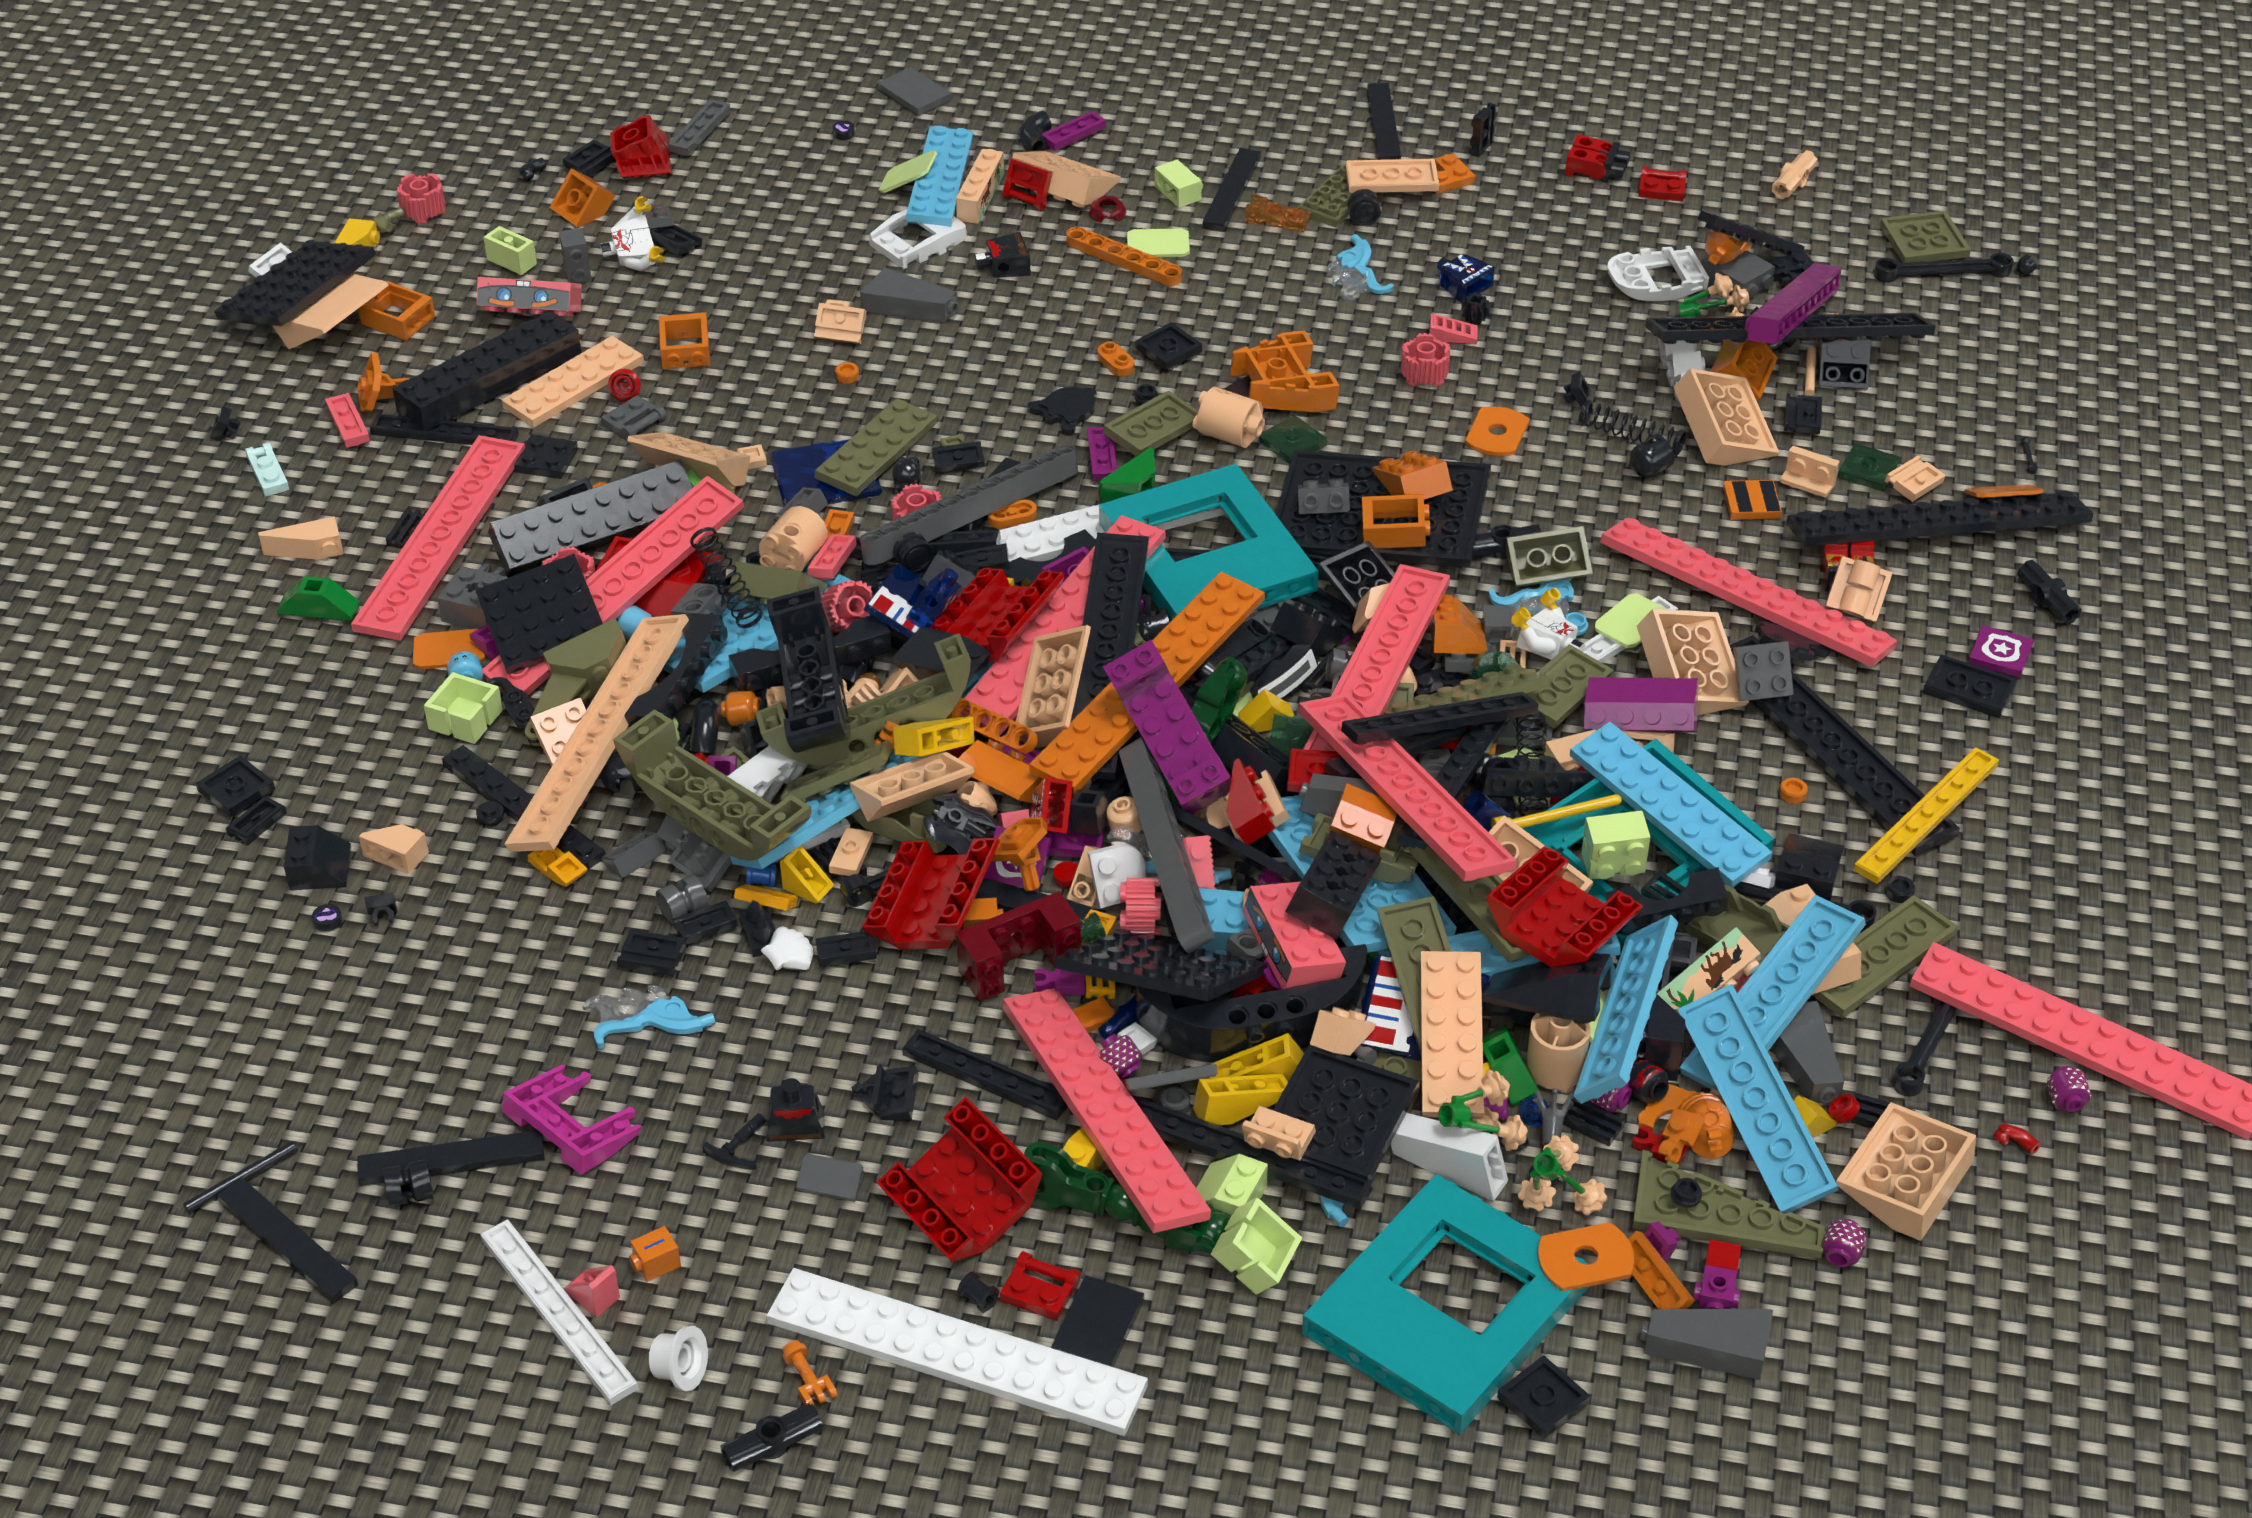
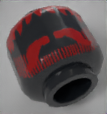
(1648, 1082)

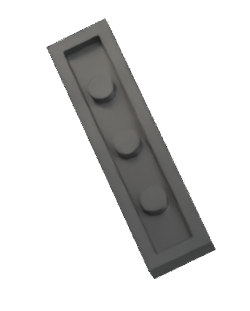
(699, 127)

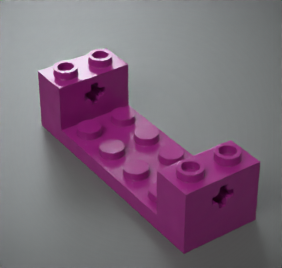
(1169, 727)

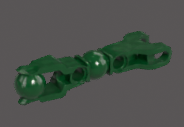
(1215, 703)
(1093, 1192)

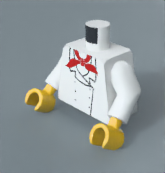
(633, 240)
(1546, 631)

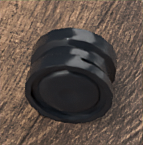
(1363, 207)
(913, 552)

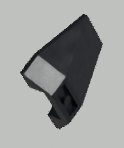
(1558, 992)

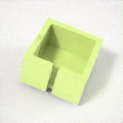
(463, 707)
(1615, 845)
(1256, 1245)

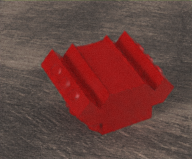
(641, 149)

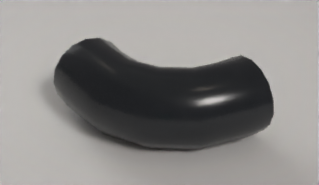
(1031, 131)
(705, 727)

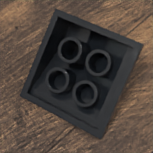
(1356, 572)

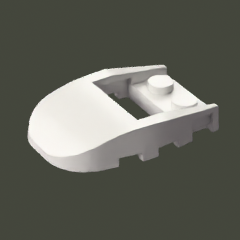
(902, 253)
(1633, 279)

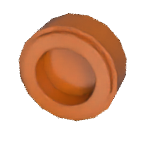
(847, 372)
(1793, 790)

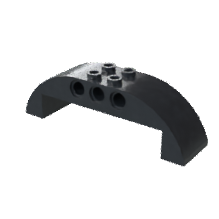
(809, 671)
(1236, 1024)

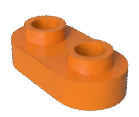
(1116, 359)
(1014, 514)

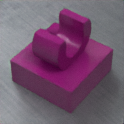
(1662, 1240)

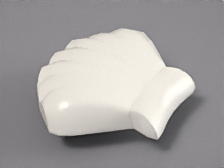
(789, 949)

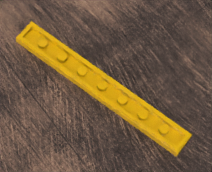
(1925, 815)

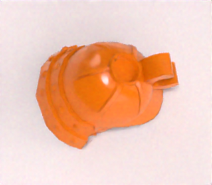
(1723, 248)
(1717, 1132)

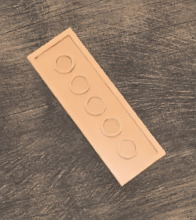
(571, 381)
(1451, 1029)

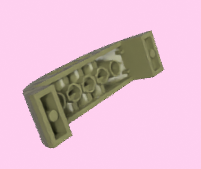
(917, 702)
(702, 796)

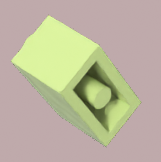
(1178, 183)
(510, 250)

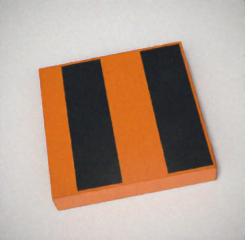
(1752, 499)

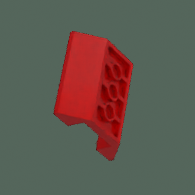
(671, 588)
(995, 611)
(928, 894)
(1553, 915)
(965, 1185)

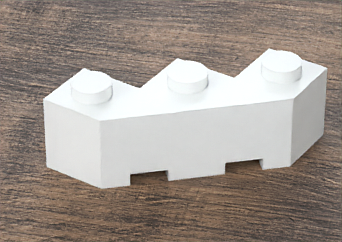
(1679, 360)
(767, 773)

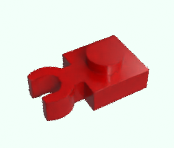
(1652, 1143)

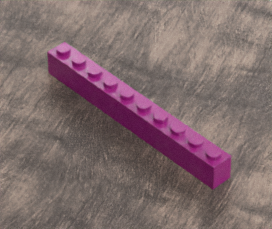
(1793, 304)

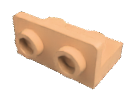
(1810, 472)
(1278, 1133)

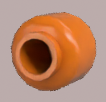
(740, 707)

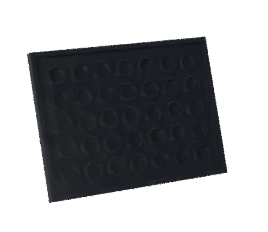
(1452, 515)

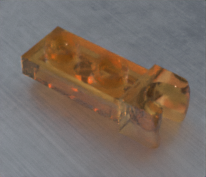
(1276, 214)

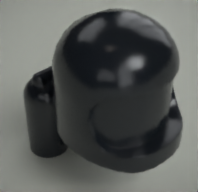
(906, 472)

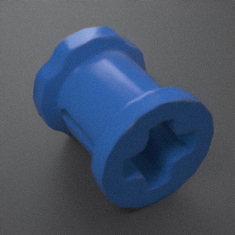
(761, 876)

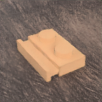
(840, 323)
(1915, 478)

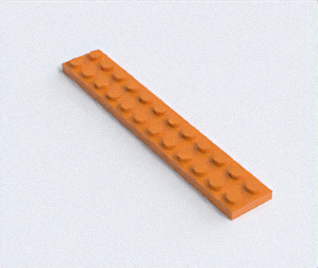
(1183, 646)

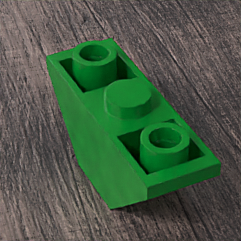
(1130, 478)
(318, 599)
(1508, 1061)

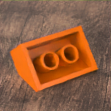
(1748, 360)
(1456, 629)
(1002, 769)

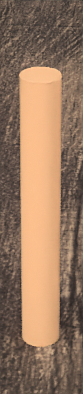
(1810, 371)

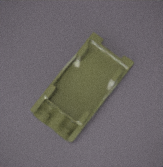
(903, 824)
(1396, 861)
(1755, 922)

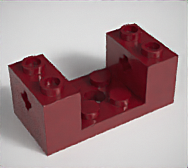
(989, 944)

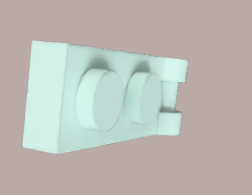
(267, 469)

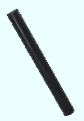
(246, 1173)

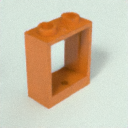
(417, 313)
(684, 327)
(1395, 534)

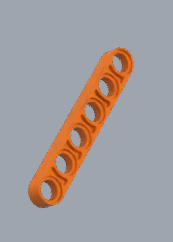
(1124, 256)
(994, 725)

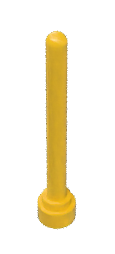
(1564, 812)

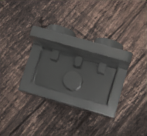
(1323, 497)

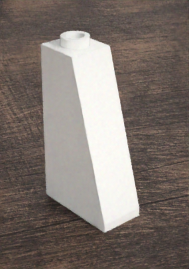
(1455, 1153)

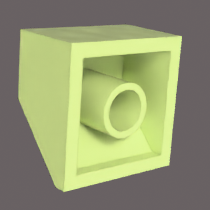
(1233, 1182)

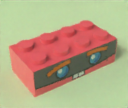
(528, 294)
(1292, 947)

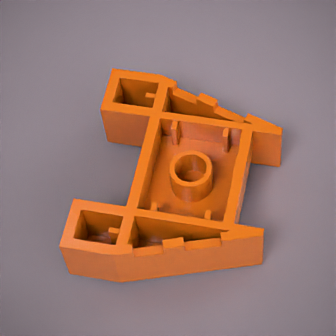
(1281, 375)

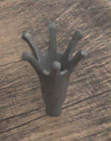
(1552, 1117)

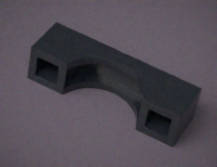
(1023, 568)
(1701, 897)

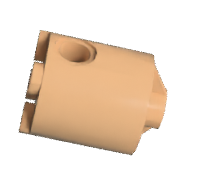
(1229, 417)
(793, 540)
(1557, 1051)

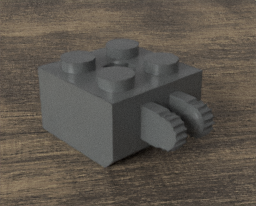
(459, 600)

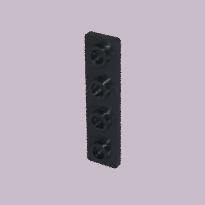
(1533, 778)

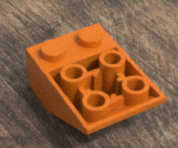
(1414, 475)

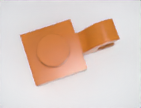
(1680, 1131)

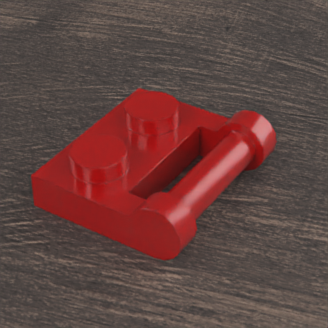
(1028, 176)
(1662, 184)
(1036, 1294)

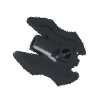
(957, 822)

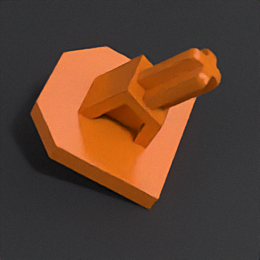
(374, 384)
(1020, 847)

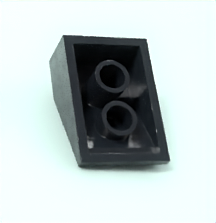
(923, 660)
(1810, 863)

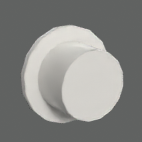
(680, 1357)

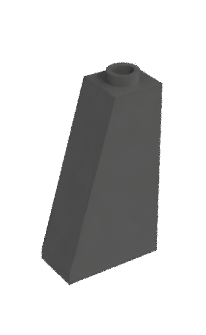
(908, 297)
(1324, 793)
(1809, 1055)
(1710, 1338)

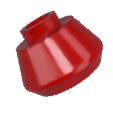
(618, 387)

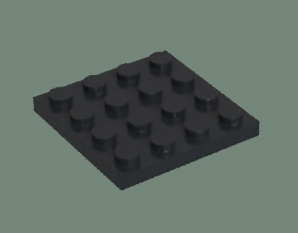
(538, 611)
(1351, 1106)

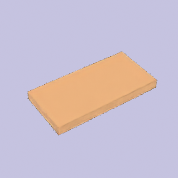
(1392, 175)

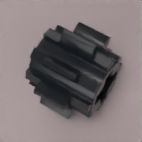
(1475, 308)

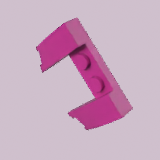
(581, 1147)

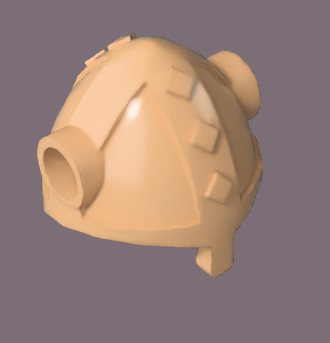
(978, 795)

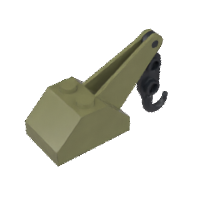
(575, 671)

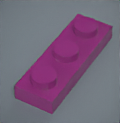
(1074, 130)
(1101, 453)

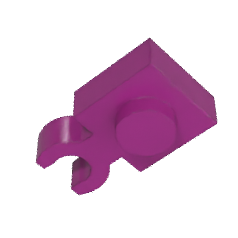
(1063, 981)

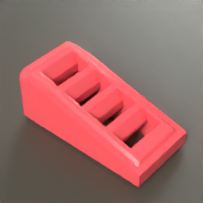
(1452, 330)

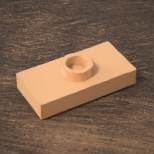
(851, 852)

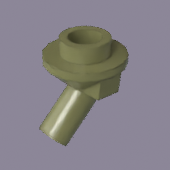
(383, 221)

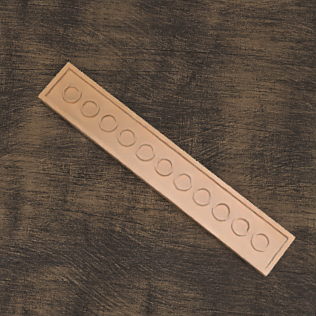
(593, 737)

